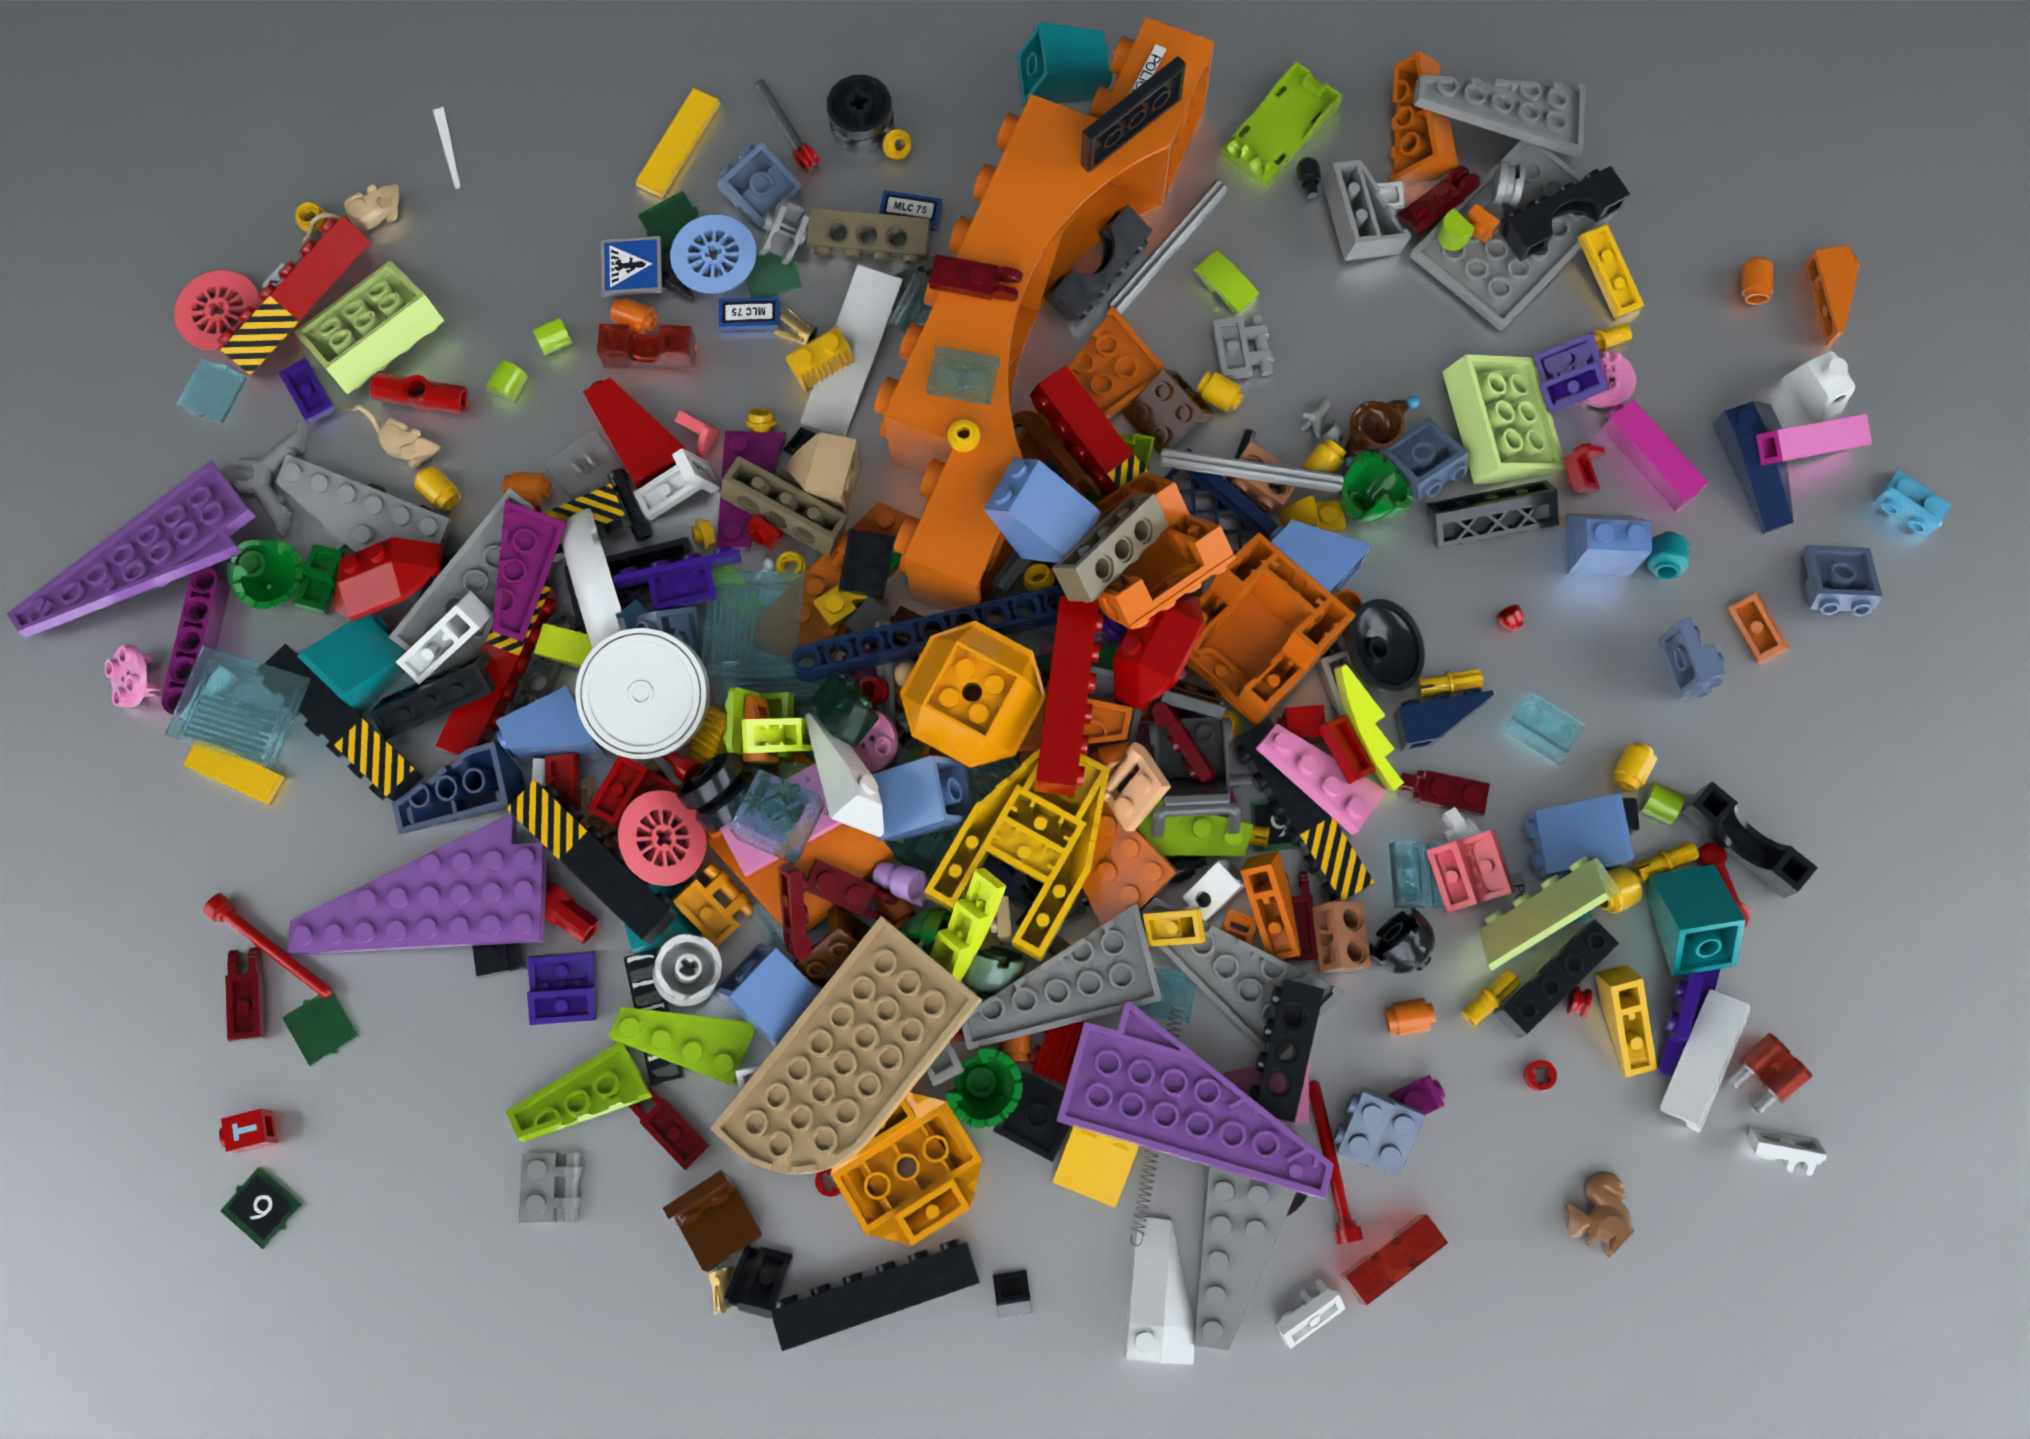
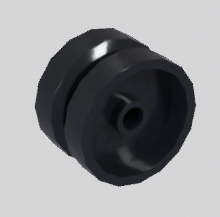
(860, 113)
(716, 790)

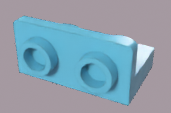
(1913, 503)

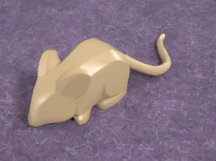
(366, 210)
(399, 441)

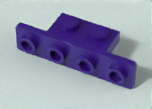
(679, 582)
(1690, 995)

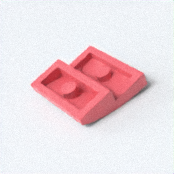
(1470, 870)

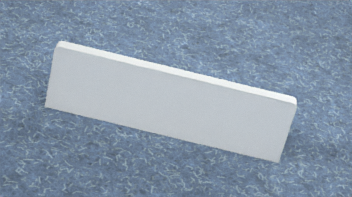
(1705, 1059)

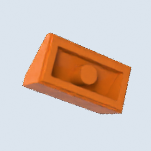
(1758, 627)

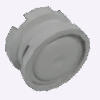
(1508, 184)

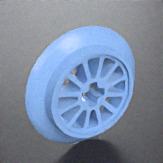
(699, 230)

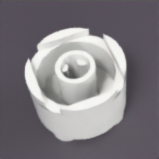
(690, 951)

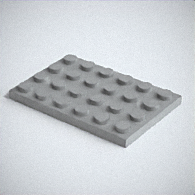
(1490, 273)

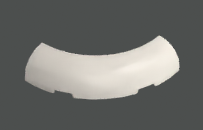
(591, 577)

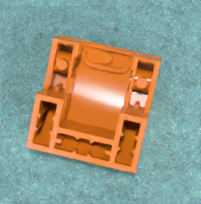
(1171, 566)
(1264, 628)
(841, 847)

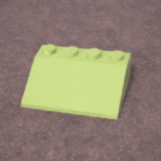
(369, 326)
(1503, 418)
(1547, 911)

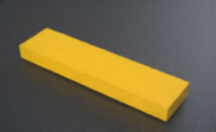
(677, 143)

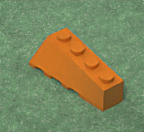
(1423, 138)

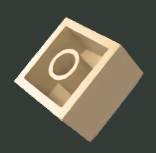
(826, 469)

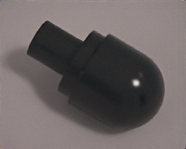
(1309, 176)
(1186, 867)

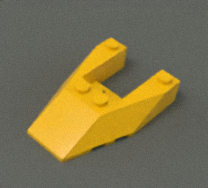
(1037, 834)

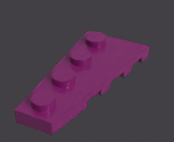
(760, 449)
(525, 559)

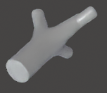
(1315, 416)

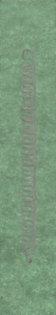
(1155, 1156)

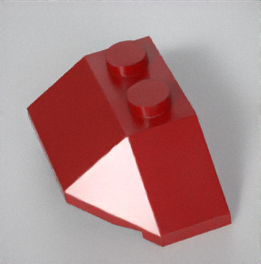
(384, 575)
(1156, 654)

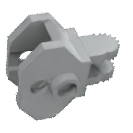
(785, 229)

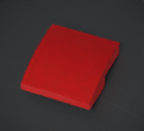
(621, 786)

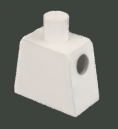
(1822, 386)
(1222, 885)

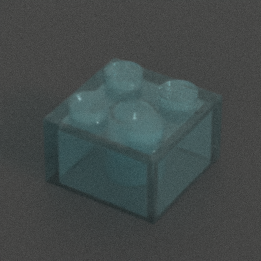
(777, 816)

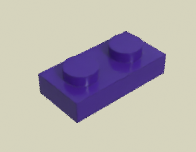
(307, 391)

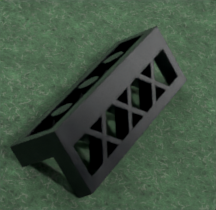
(1491, 503)
(433, 696)

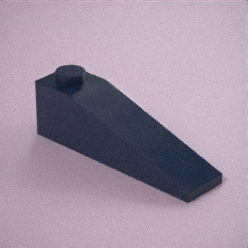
(1766, 485)
(472, 785)

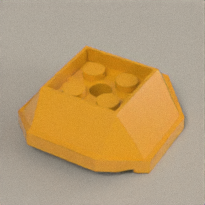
(980, 729)
(937, 1192)

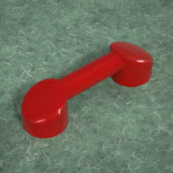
(1716, 855)

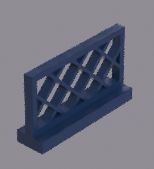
(1231, 499)

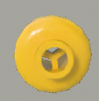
(1630, 890)

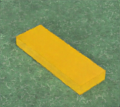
(1610, 271)
(235, 773)

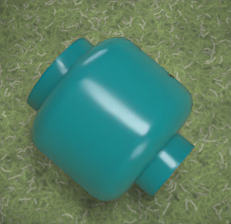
(1669, 555)

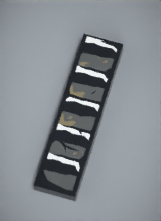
(645, 996)

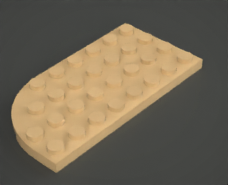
(848, 1058)

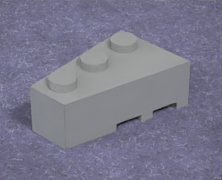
(1360, 214)

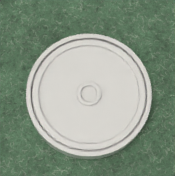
(642, 693)

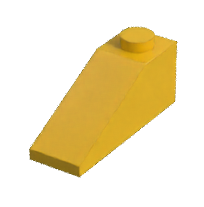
(1627, 1018)

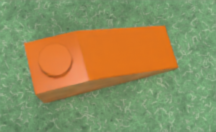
(1832, 281)
(1272, 904)

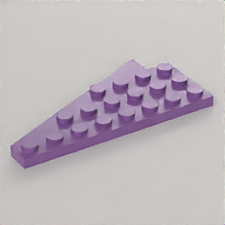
(163, 543)
(458, 895)
(1166, 1098)

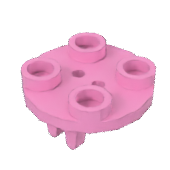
(1624, 383)
(129, 676)
(881, 751)

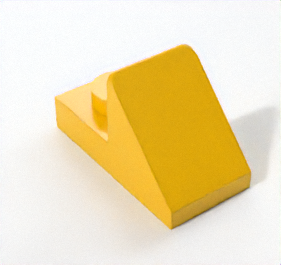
(1322, 515)
(1174, 927)

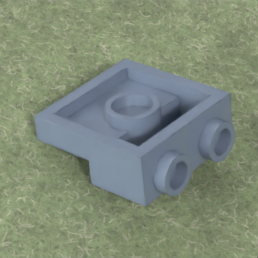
(757, 182)
(1427, 458)
(1841, 580)
(678, 622)
(1692, 666)
(1378, 1131)

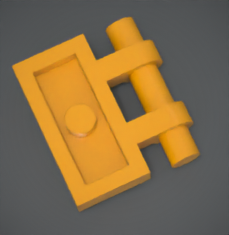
(706, 912)

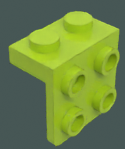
(779, 705)

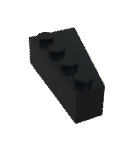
(639, 558)

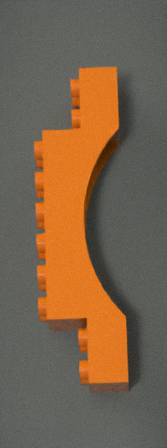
(1042, 219)

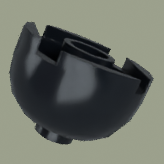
(1404, 943)

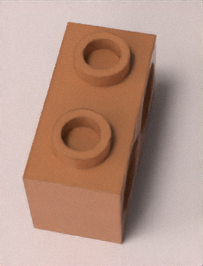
(1260, 490)
(1341, 936)

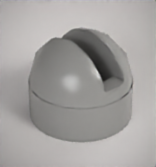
(1332, 431)

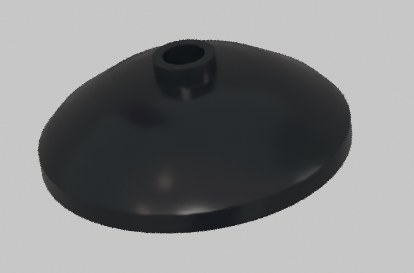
(1385, 646)

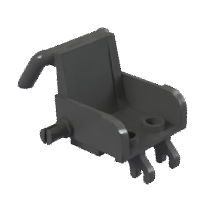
(1190, 796)

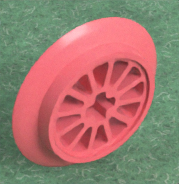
(202, 287)
(693, 837)

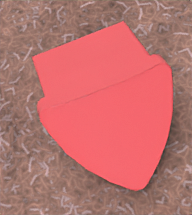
(708, 433)

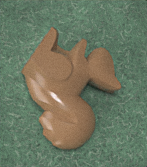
(1608, 1219)

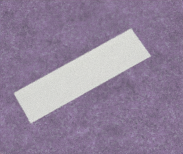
(862, 325)

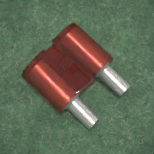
(1774, 1068)

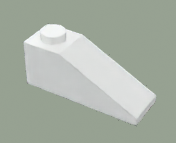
(444, 637)

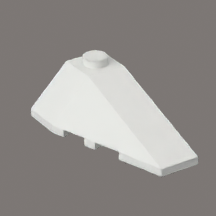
(845, 780)
(1159, 1304)

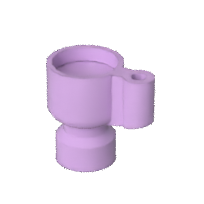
(903, 882)

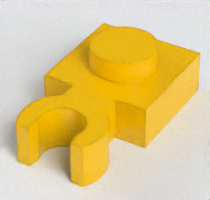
(837, 606)

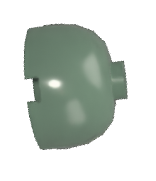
(994, 970)

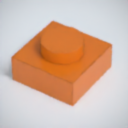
(1484, 223)

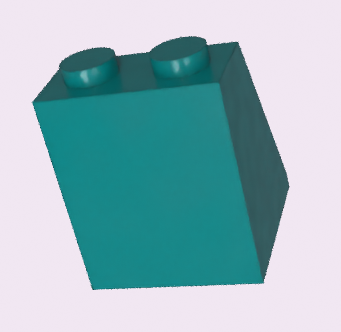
(1063, 63)
(356, 661)
(1695, 919)

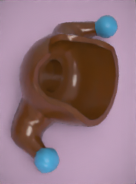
(1377, 425)

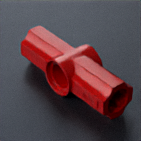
(403, 389)
(563, 911)

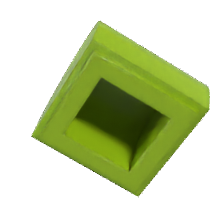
(1455, 231)
(552, 336)
(507, 381)
(1662, 803)

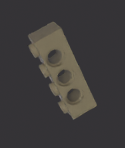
(825, 221)
(783, 505)
(1110, 547)

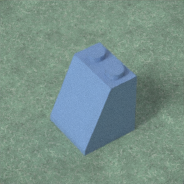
(1039, 511)
(1606, 543)
(1321, 553)
(548, 729)
(924, 797)
(1579, 830)
(767, 992)

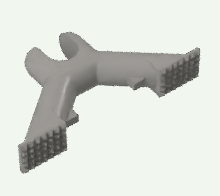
(263, 473)

